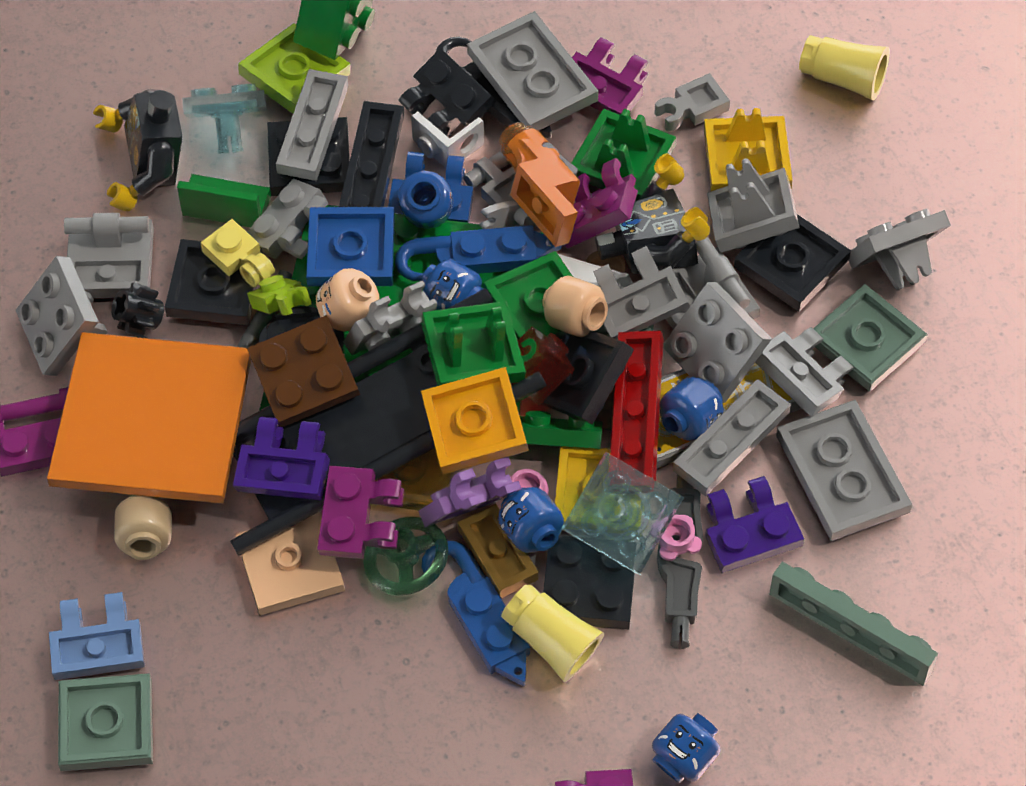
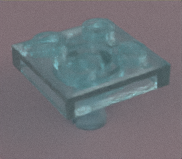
(226, 111)
(622, 513)

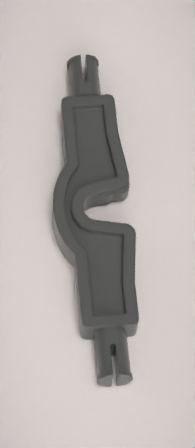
(682, 575)

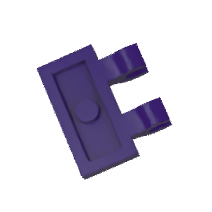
(283, 471)
(753, 536)

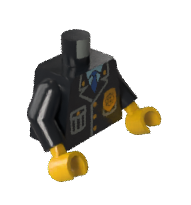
(152, 142)
(658, 224)

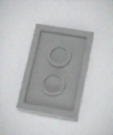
(532, 72)
(843, 470)

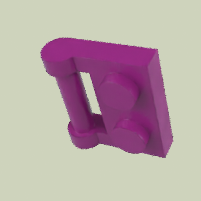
(33, 444)

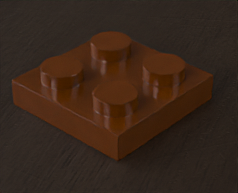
(303, 371)

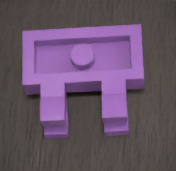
(468, 495)

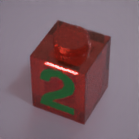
(546, 356)

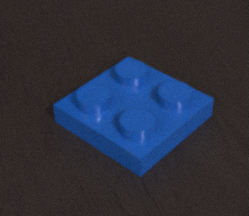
(350, 239)

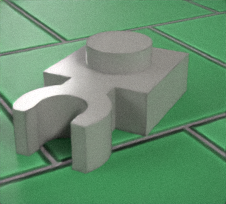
(693, 100)

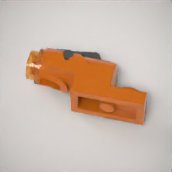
(543, 181)

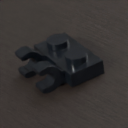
(453, 87)

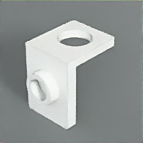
(438, 146)

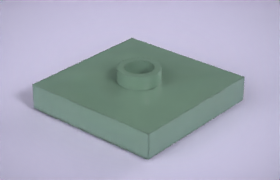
(869, 336)
(105, 722)

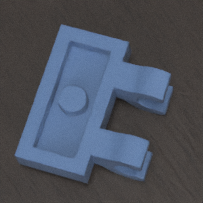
(96, 648)

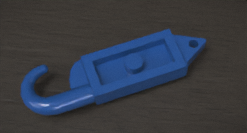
(479, 249)
(480, 613)

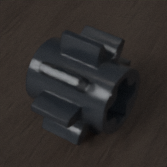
(137, 309)

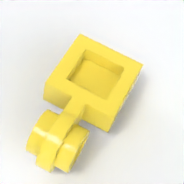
(235, 249)

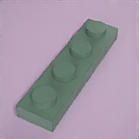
(854, 624)

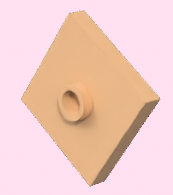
(290, 570)

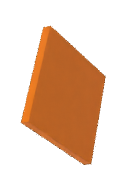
(150, 418)

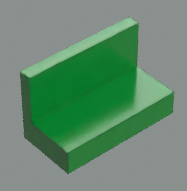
(222, 200)

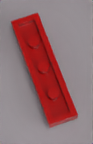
(638, 402)

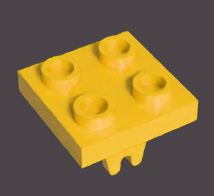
(749, 137)

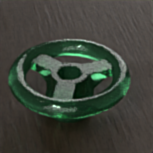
(407, 559)

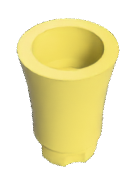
(846, 64)
(552, 631)

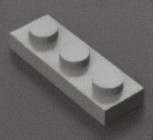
(312, 125)
(731, 437)

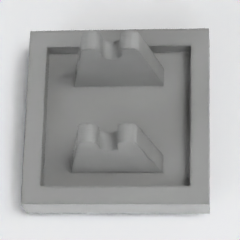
(751, 207)
(901, 247)
(56, 315)
(717, 340)

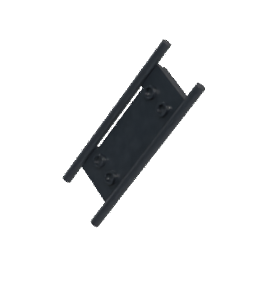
(371, 431)

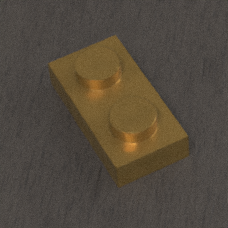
(495, 553)

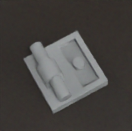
(110, 251)
(712, 268)

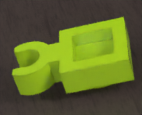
(278, 294)

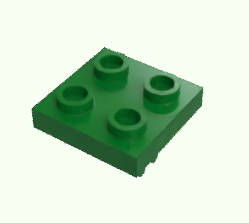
(628, 141)
(472, 342)

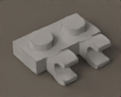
(286, 216)
(644, 301)
(386, 322)
(799, 375)

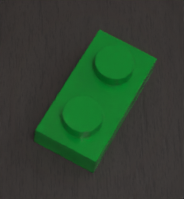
(570, 432)

